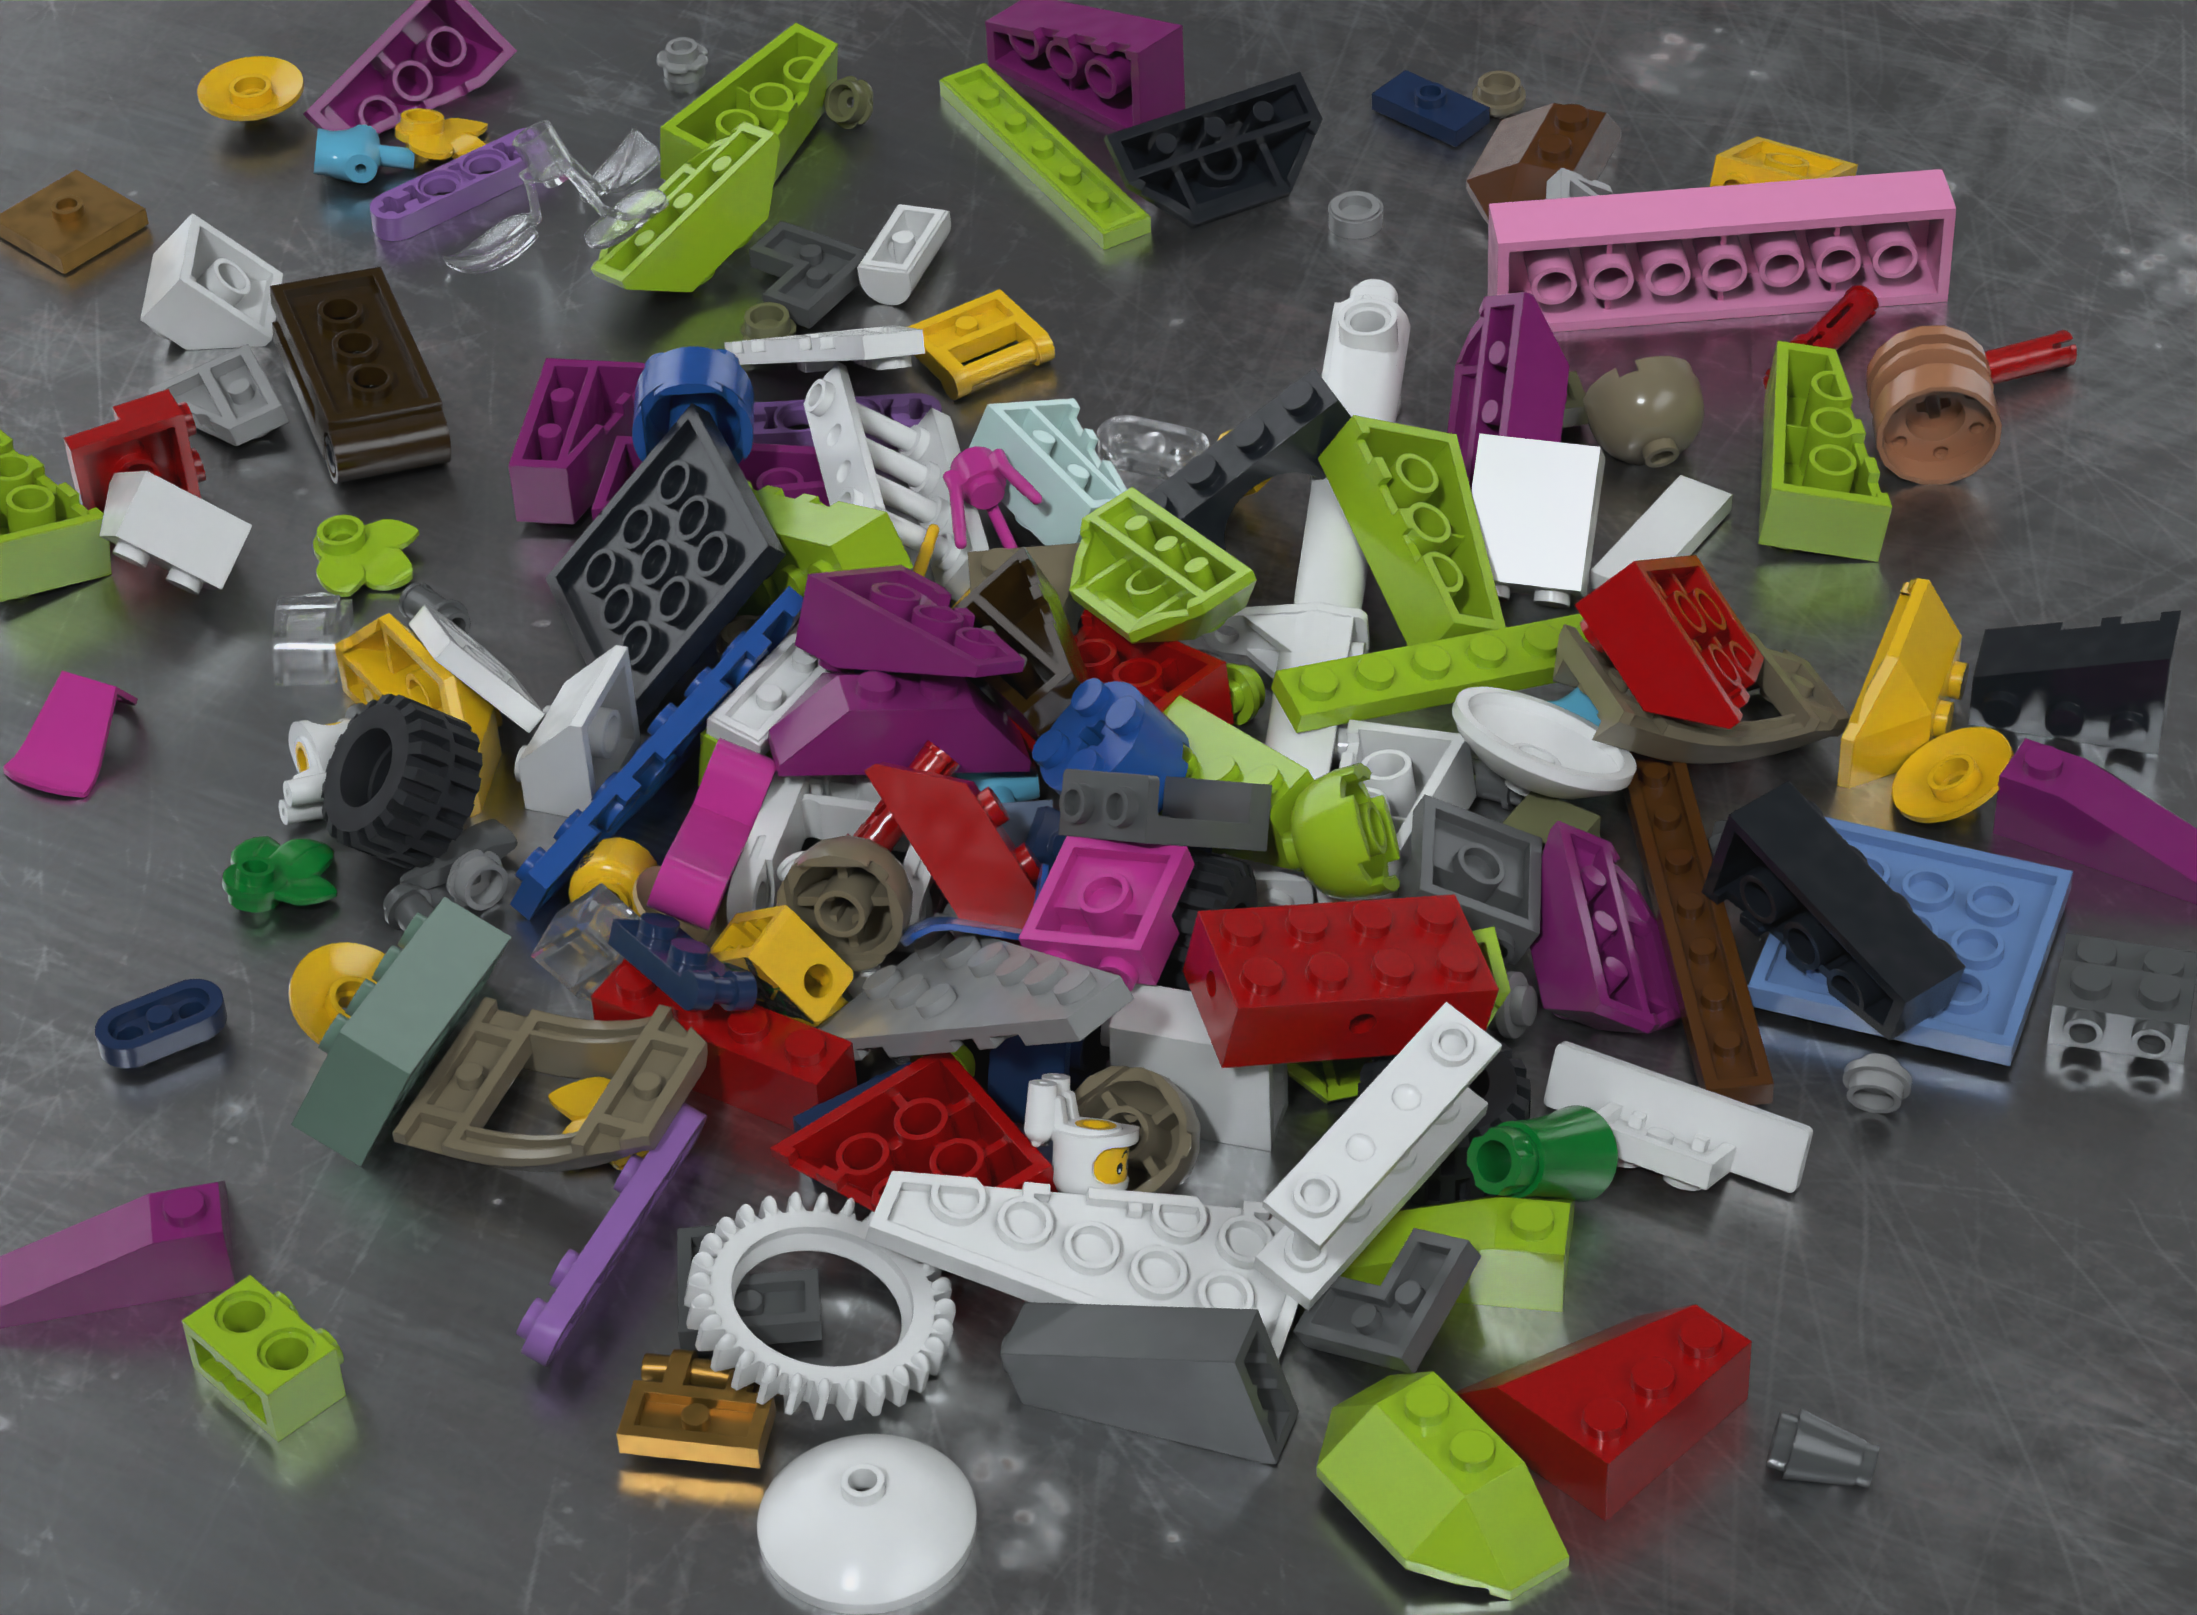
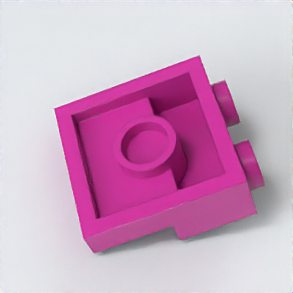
(1111, 906)

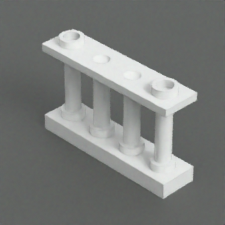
(923, 457)
(1376, 1156)

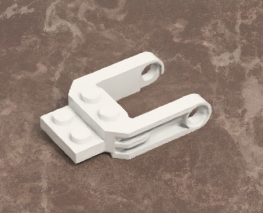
(824, 810)

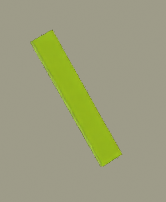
(1045, 156)

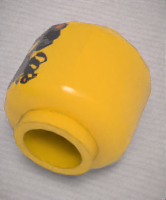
(615, 864)

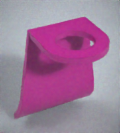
(68, 737)

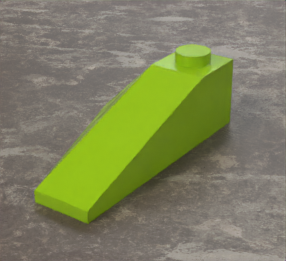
(1519, 1242)

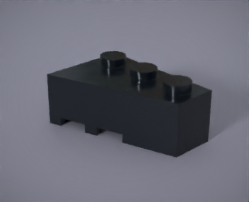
(2078, 683)

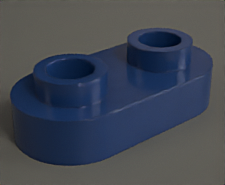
(160, 1023)

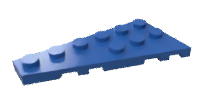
(671, 745)

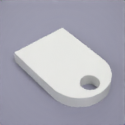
(475, 667)

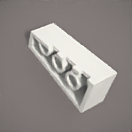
(1403, 769)

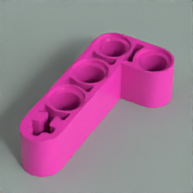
(712, 835)

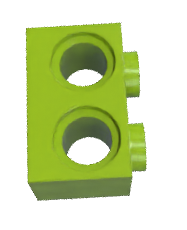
(265, 1357)

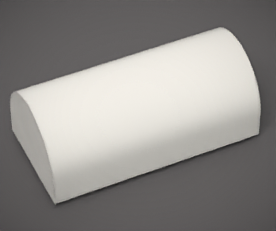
(903, 252)

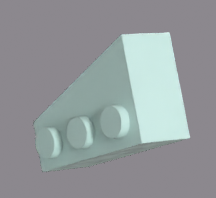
(1056, 458)

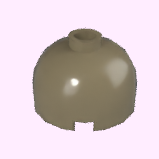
(1647, 412)
(851, 898)
(1162, 1112)

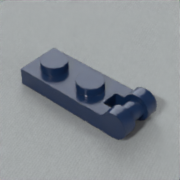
(681, 964)

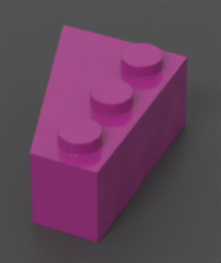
(570, 437)

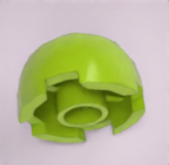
(1343, 836)

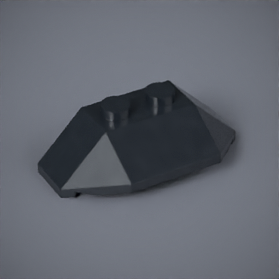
(1220, 152)

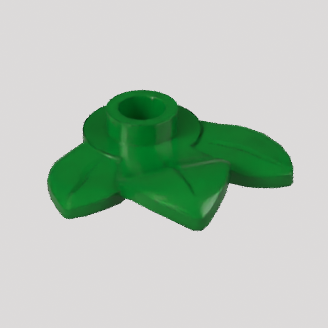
(270, 872)

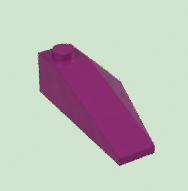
(2094, 820)

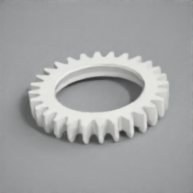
(742, 1244)

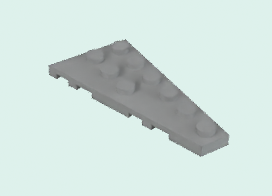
(978, 991)

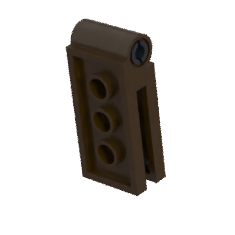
(359, 375)

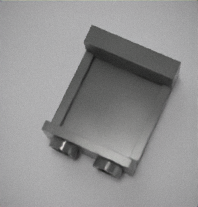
(1192, 814)

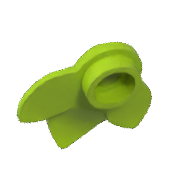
(363, 554)

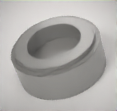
(1355, 215)

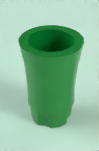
(1552, 1155)

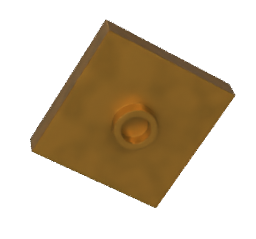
(71, 221)

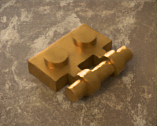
(694, 1413)

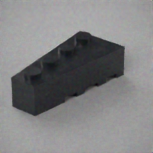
(1831, 911)

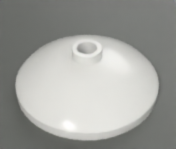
(1539, 745)
(867, 1524)

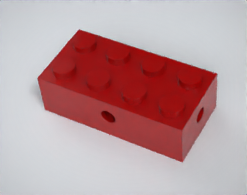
(1333, 977)

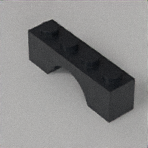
(1273, 441)

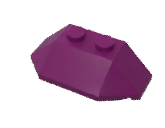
(1508, 377)
(887, 717)
(1598, 940)

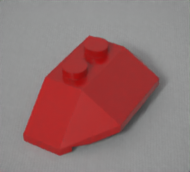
(962, 843)

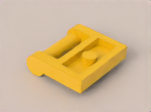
(975, 330)

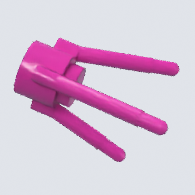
(980, 480)

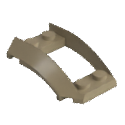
(1786, 680)
(647, 1059)

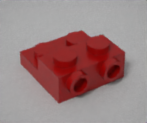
(145, 436)

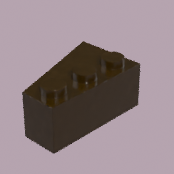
(1029, 617)

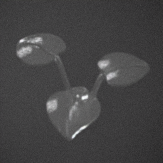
(552, 165)

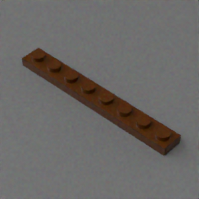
(1696, 934)

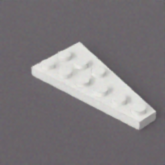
(871, 347)
(1087, 1246)

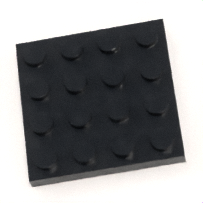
(667, 559)

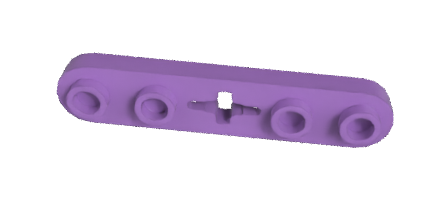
(583, 1273)

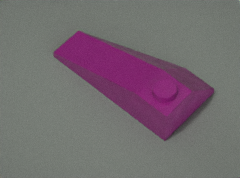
(419, 61)
(895, 624)
(126, 1257)

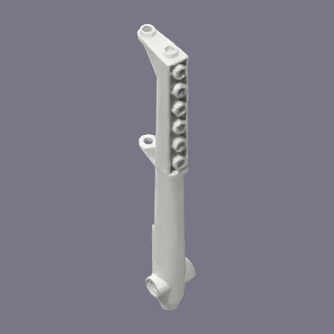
(1326, 619)

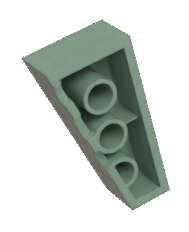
(397, 1027)

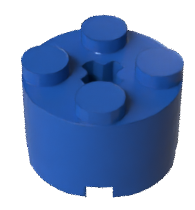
(697, 377)
(1111, 731)

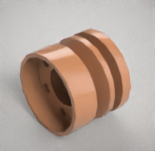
(1933, 405)

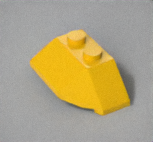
(393, 660)
(1906, 688)

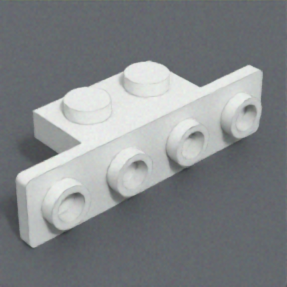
(1676, 1126)

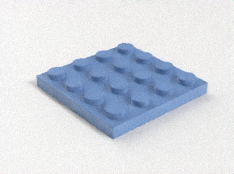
(1985, 905)

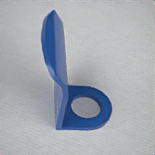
(962, 925)

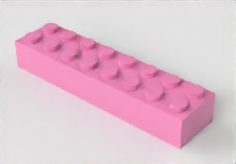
(1725, 249)

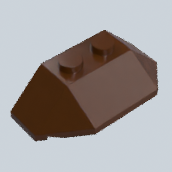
(1534, 147)

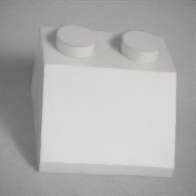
(209, 291)
(172, 530)
(581, 737)

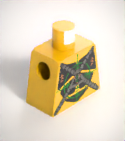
(789, 962)

